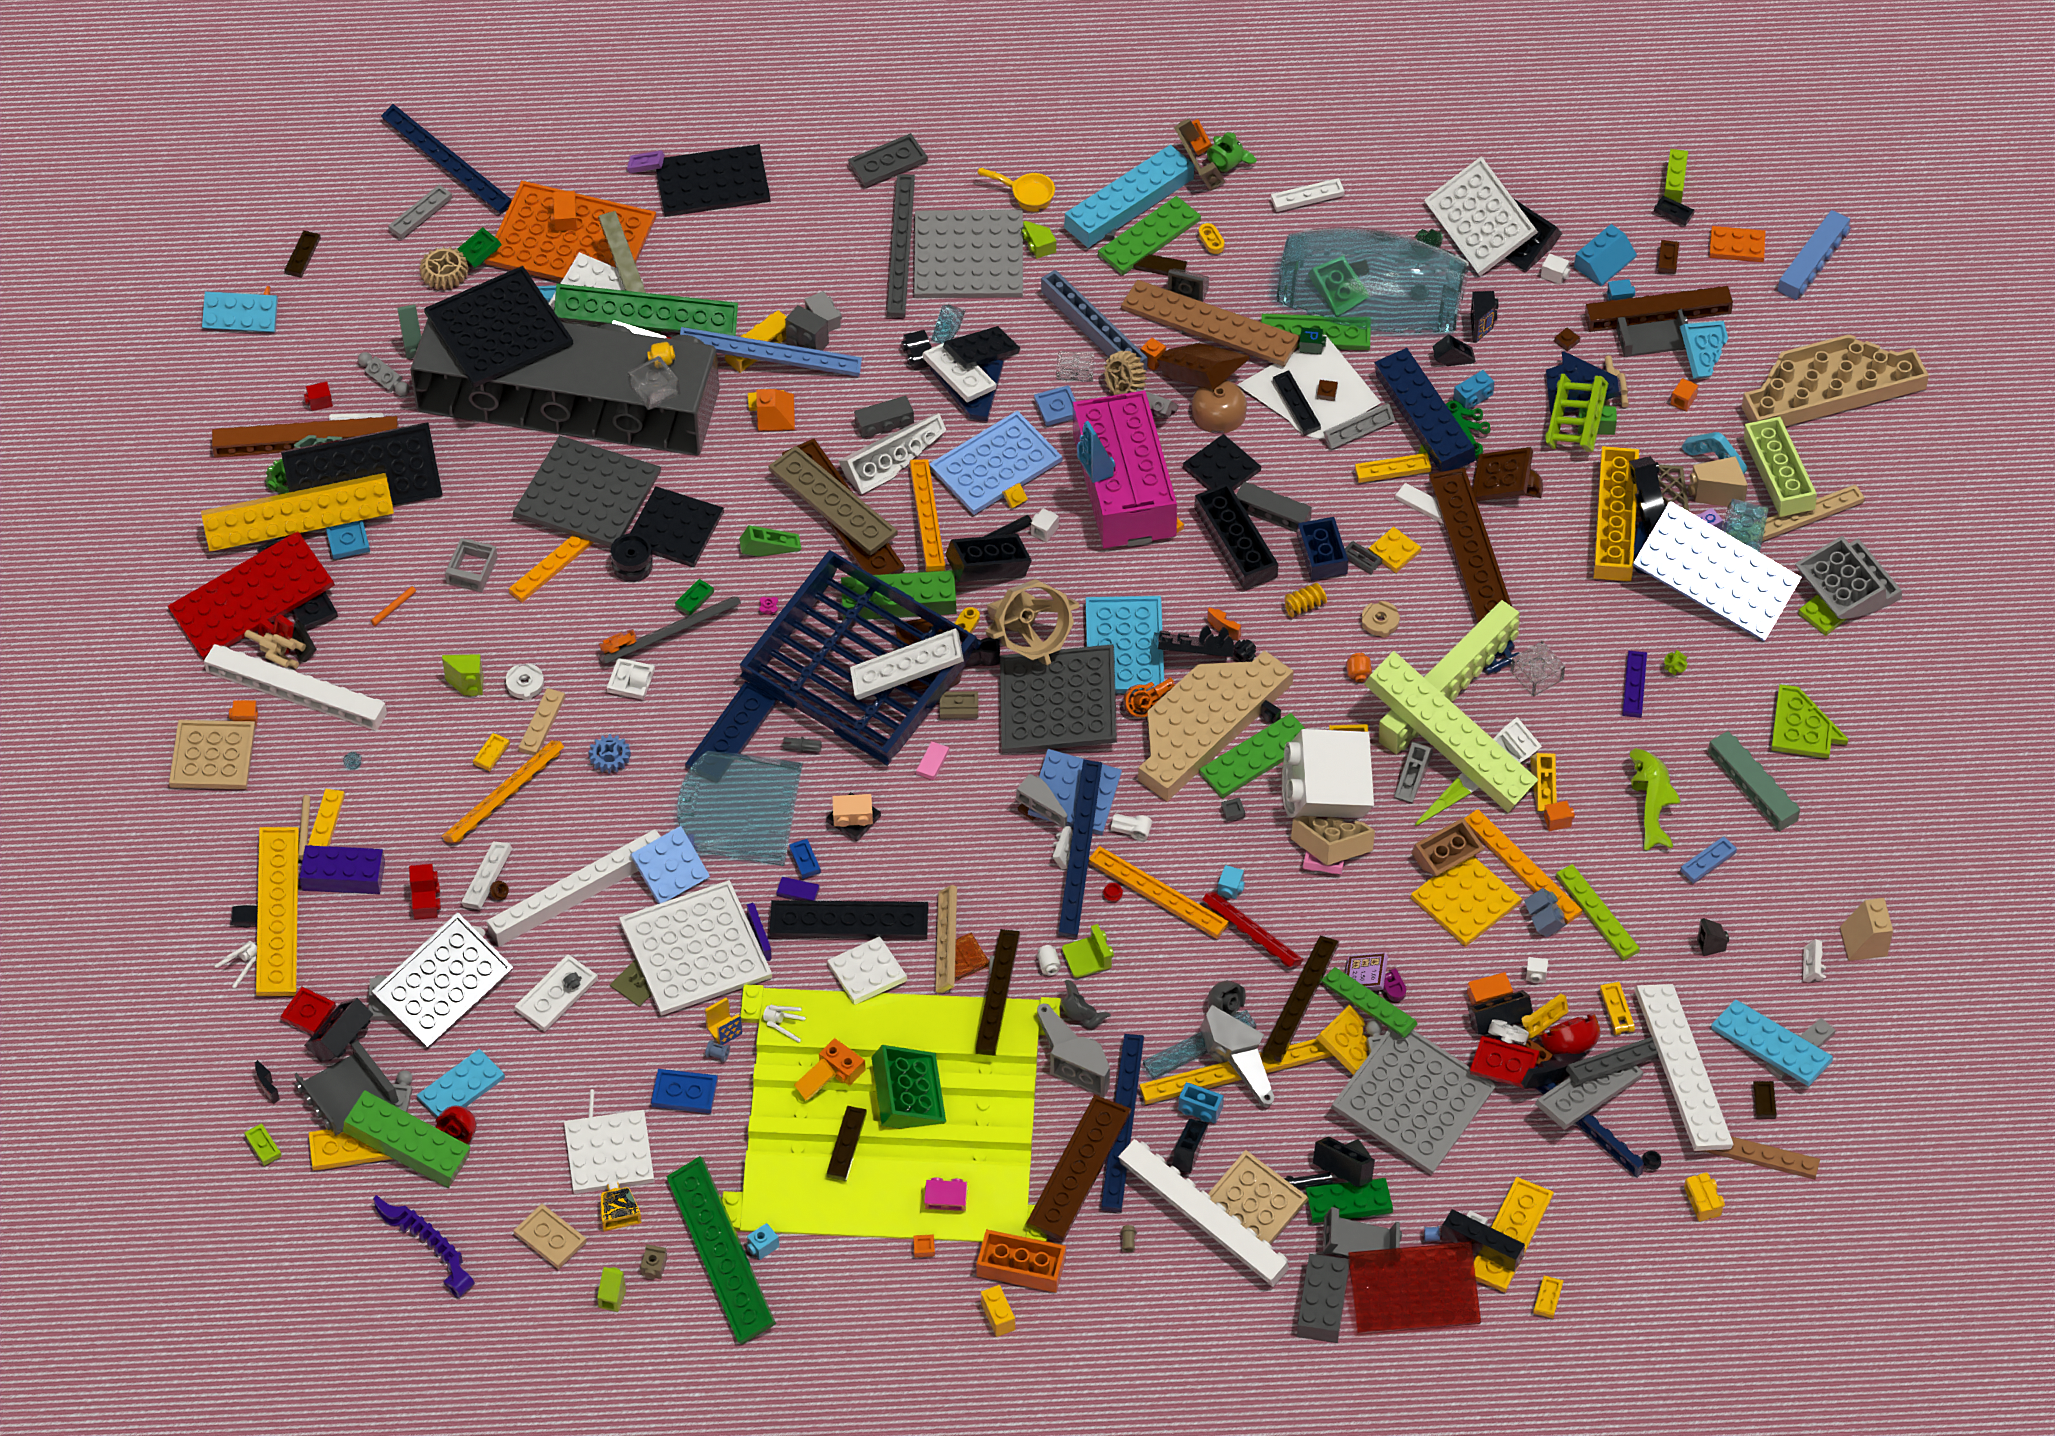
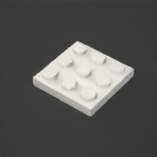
(867, 970)

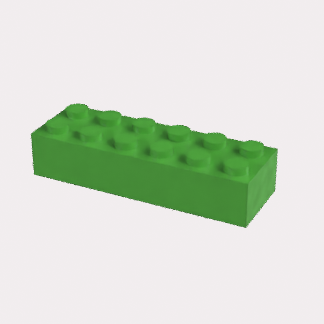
(930, 589)
(406, 1139)

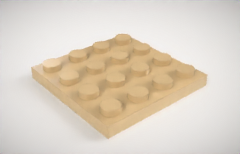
(212, 754)
(1258, 1197)

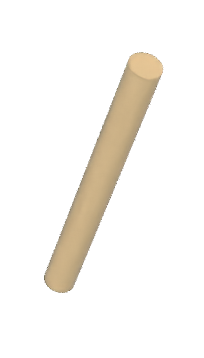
(304, 825)

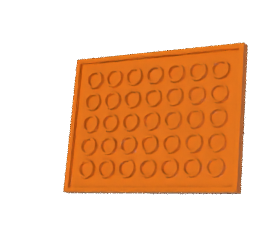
(532, 242)

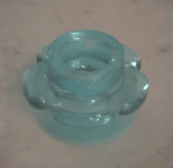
(352, 760)

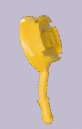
(1030, 190)

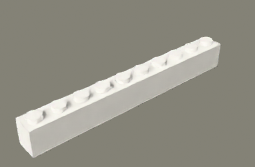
(295, 687)
(567, 892)
(1203, 1212)

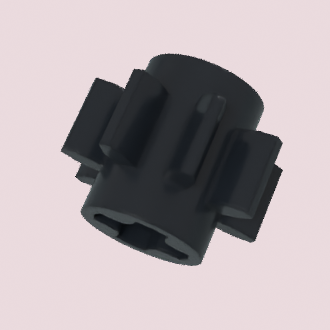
(1244, 650)

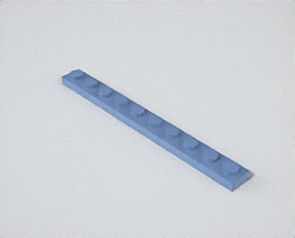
(778, 352)

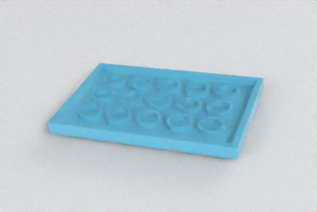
(1130, 627)

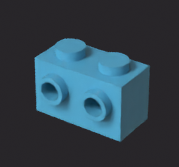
(1474, 390)
(1200, 1103)

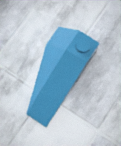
(1093, 455)

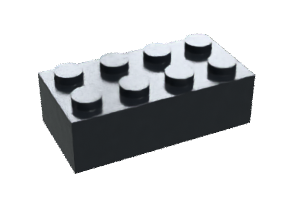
(988, 557)

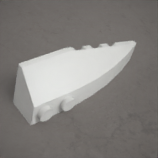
(887, 456)

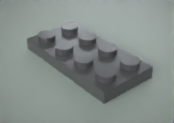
(887, 160)

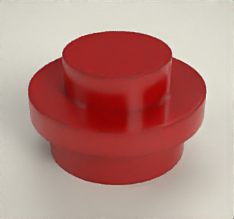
(1113, 892)

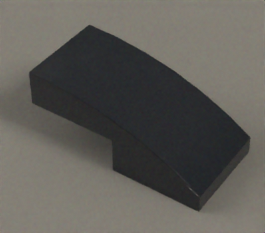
(244, 915)

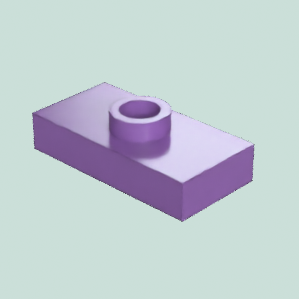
(645, 161)

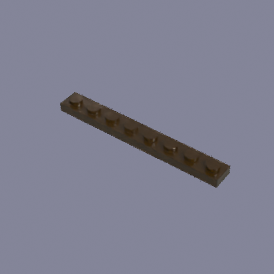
(997, 992)
(1300, 999)

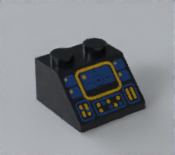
(1482, 313)

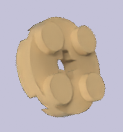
(1376, 627)

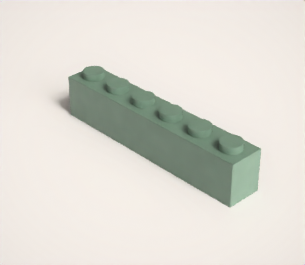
(1754, 780)

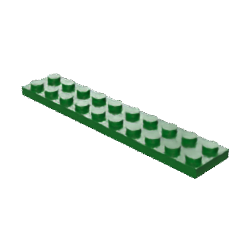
(644, 310)
(721, 1250)

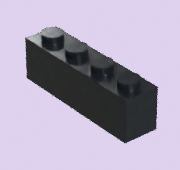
(1484, 1240)

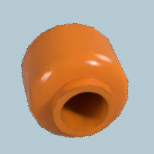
(1359, 667)

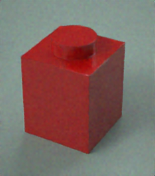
(318, 396)

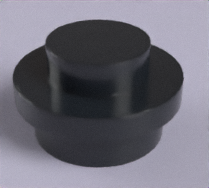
(1651, 1160)

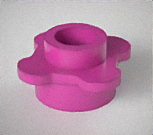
(768, 609)

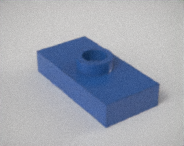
(804, 858)

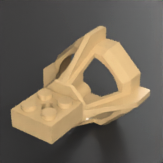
(1018, 613)

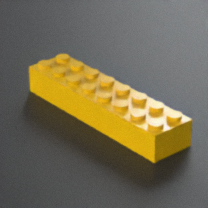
(1615, 515)

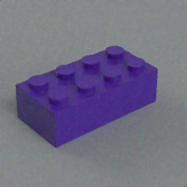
(342, 869)

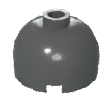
(1227, 997)

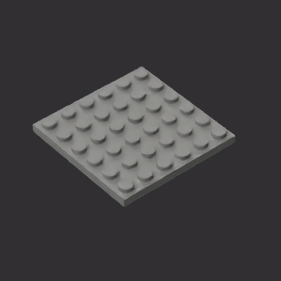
(968, 254)
(1413, 1098)

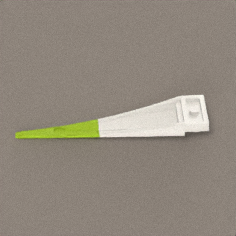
(1514, 739)

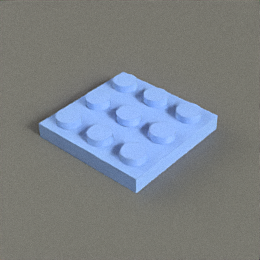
(669, 865)

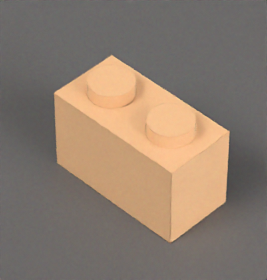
(852, 810)

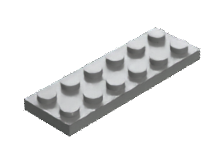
(1573, 1101)

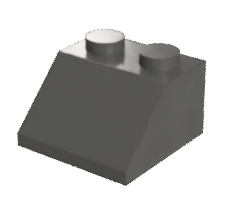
(1188, 284)

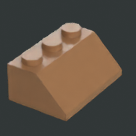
(1447, 848)

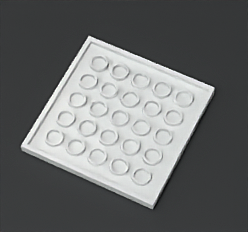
(695, 947)

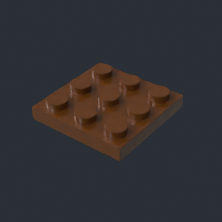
(1502, 474)

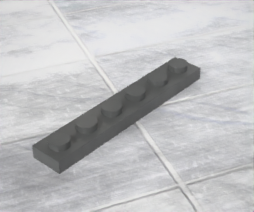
(1612, 1061)

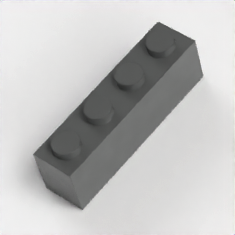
(1273, 507)

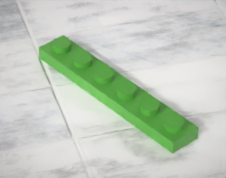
(1369, 1002)

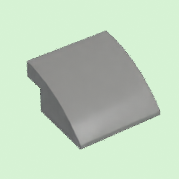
(1849, 578)

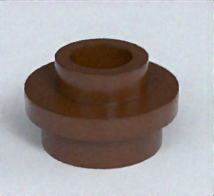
(503, 890)

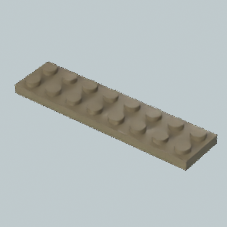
(833, 500)

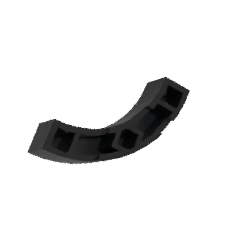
(1649, 494)

